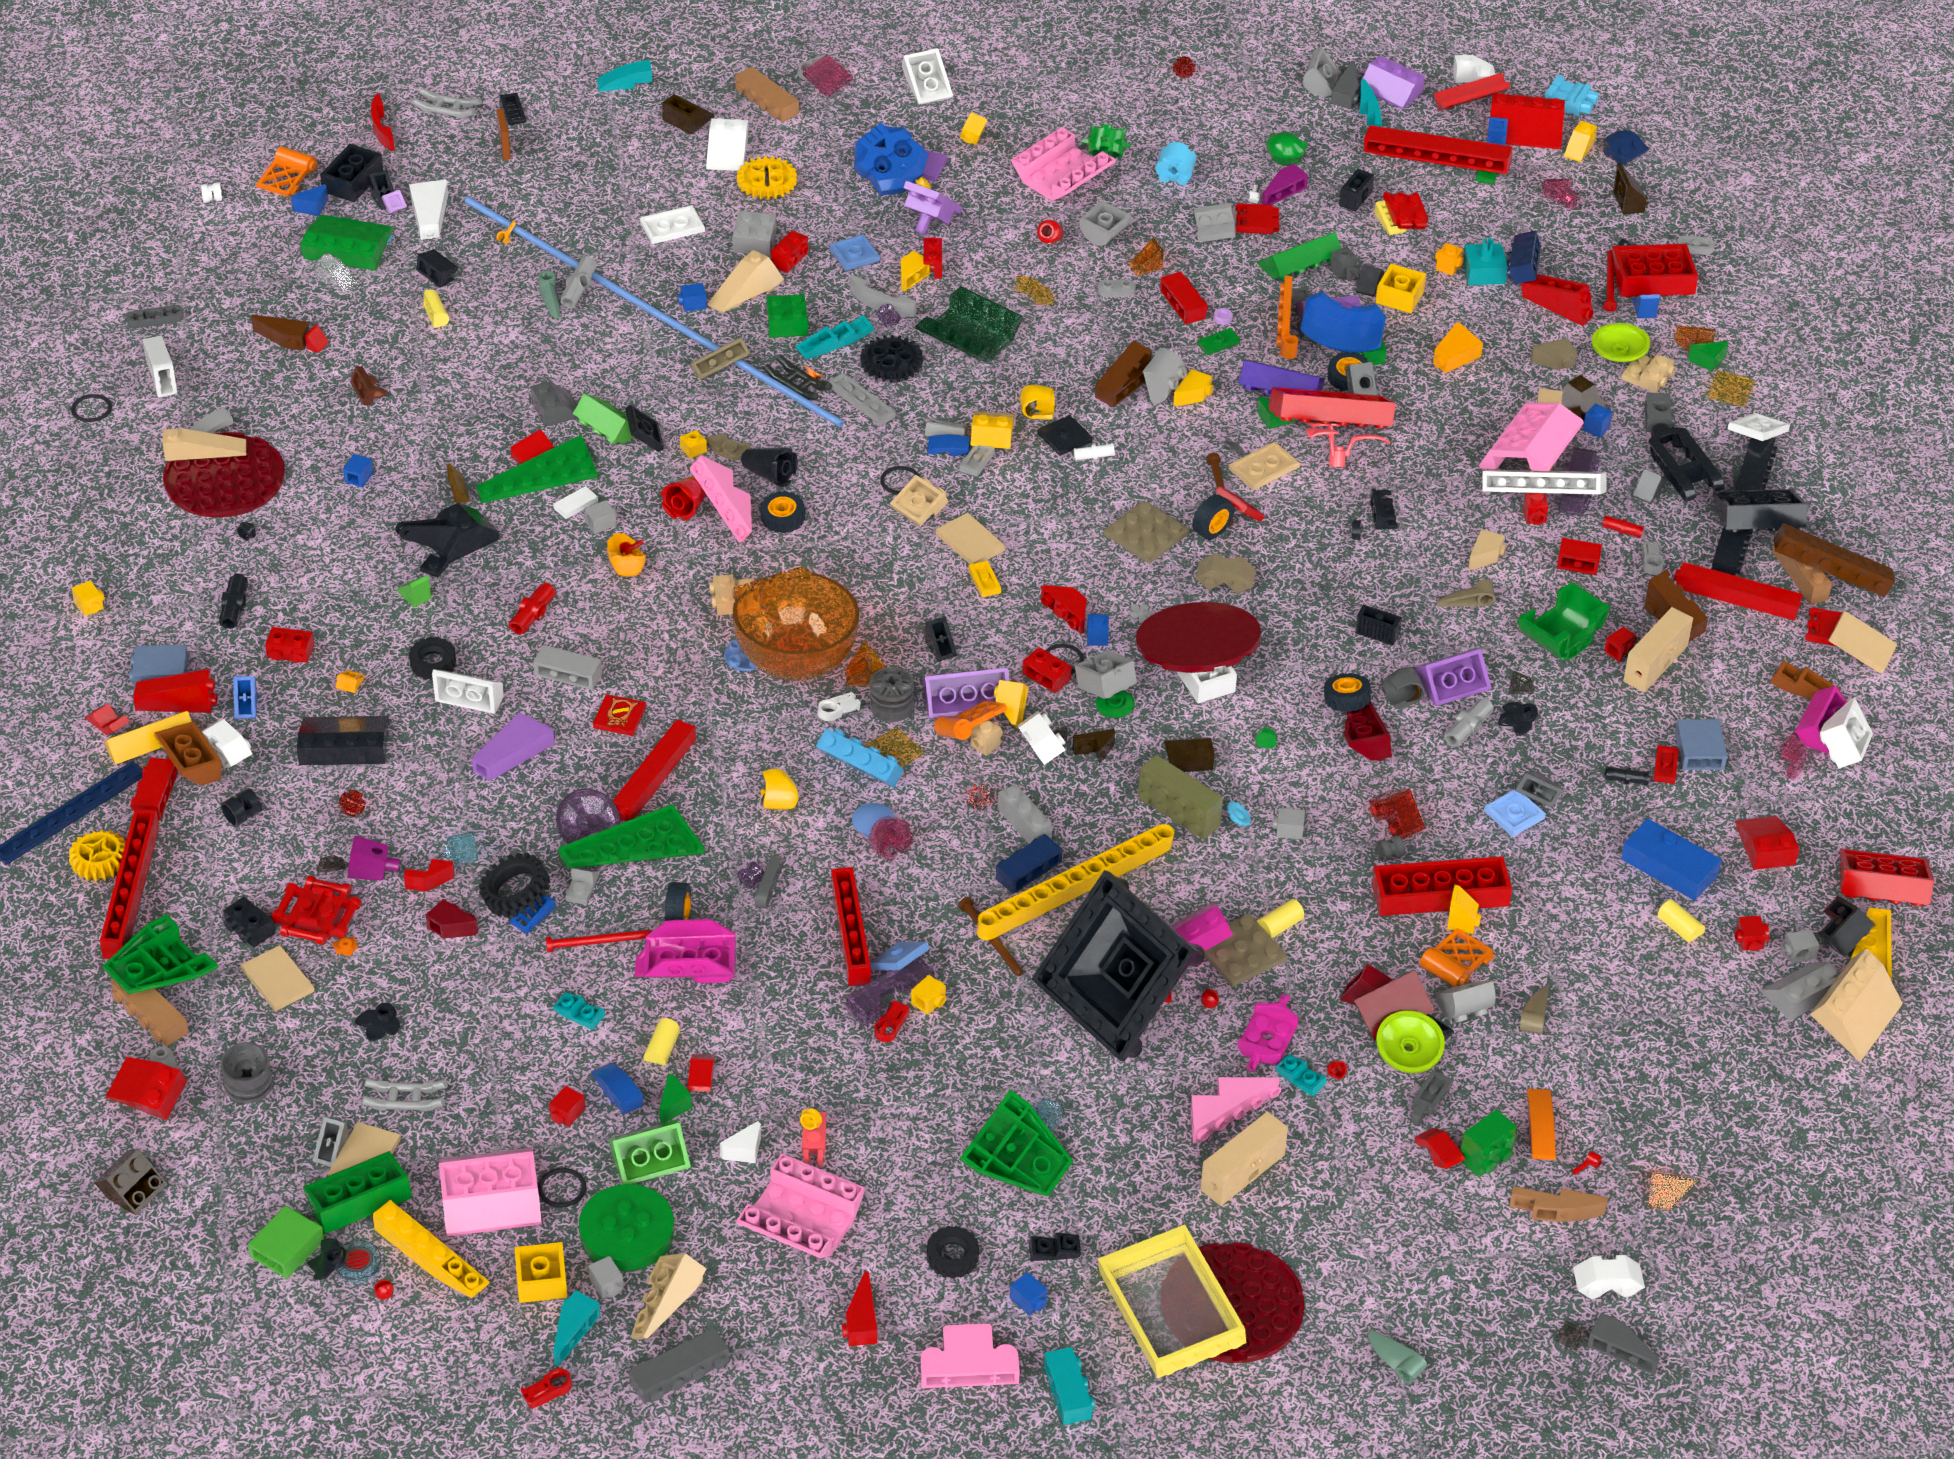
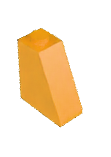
(1457, 349)

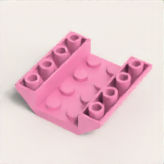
(1057, 166)
(1535, 433)
(489, 1191)
(804, 1207)

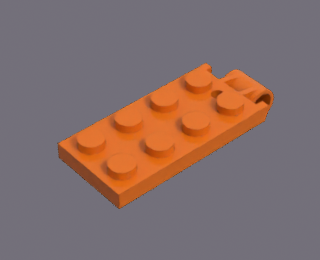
(1287, 343)

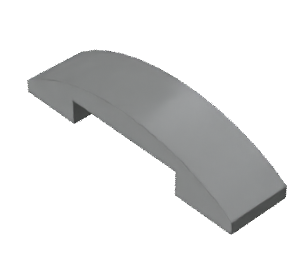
(903, 305)

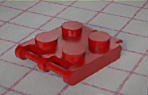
(1406, 210)
(1257, 218)
(1824, 625)

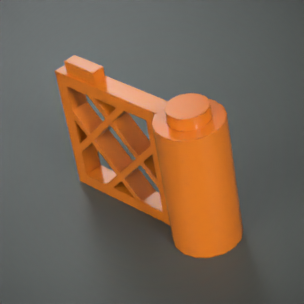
(292, 162)
(962, 724)
(1448, 966)

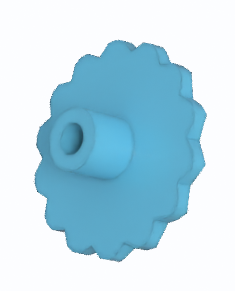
(1238, 814)

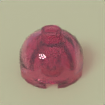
(890, 832)

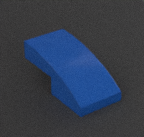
(1497, 131)
(950, 443)

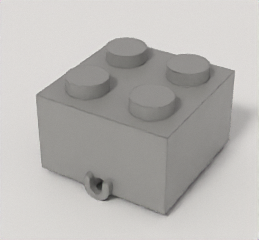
(754, 232)
(1105, 674)

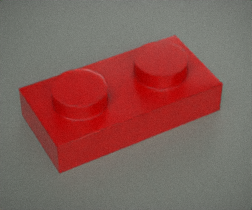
(1666, 764)

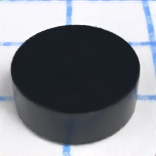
(1356, 529)

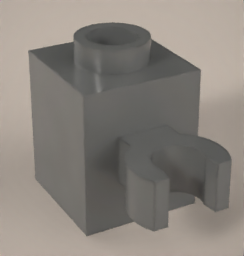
(1344, 264)

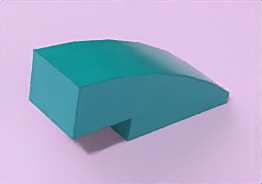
(626, 76)

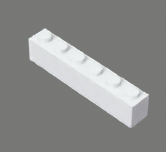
(1544, 482)

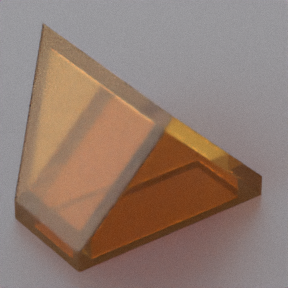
(1148, 259)
(1693, 335)
(863, 666)
(1667, 1188)

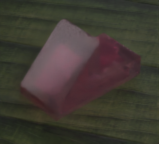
(1560, 192)

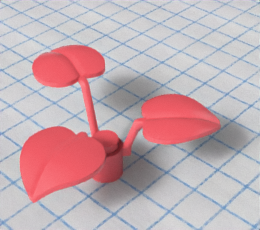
(1337, 453)

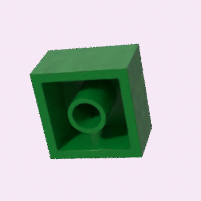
(787, 316)
(1488, 1143)

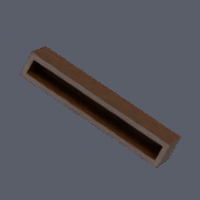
(1834, 560)

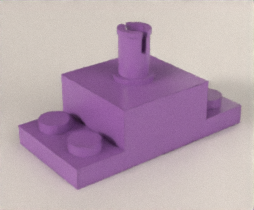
(929, 206)

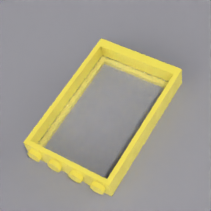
(1171, 1301)

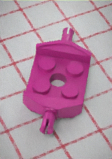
(1272, 1020)

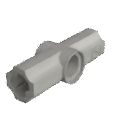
(578, 282)
(1468, 722)

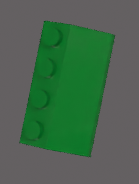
(1300, 257)
(357, 1191)

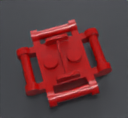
(316, 910)

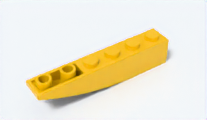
(427, 1250)

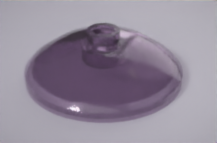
(588, 807)

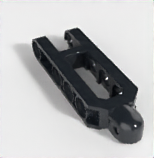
(1684, 475)

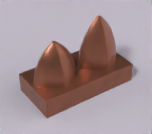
(364, 386)

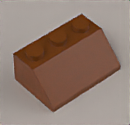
(191, 753)

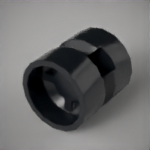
(243, 806)

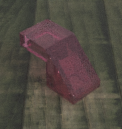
(1795, 754)

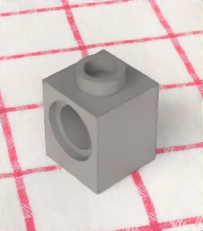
(1800, 946)

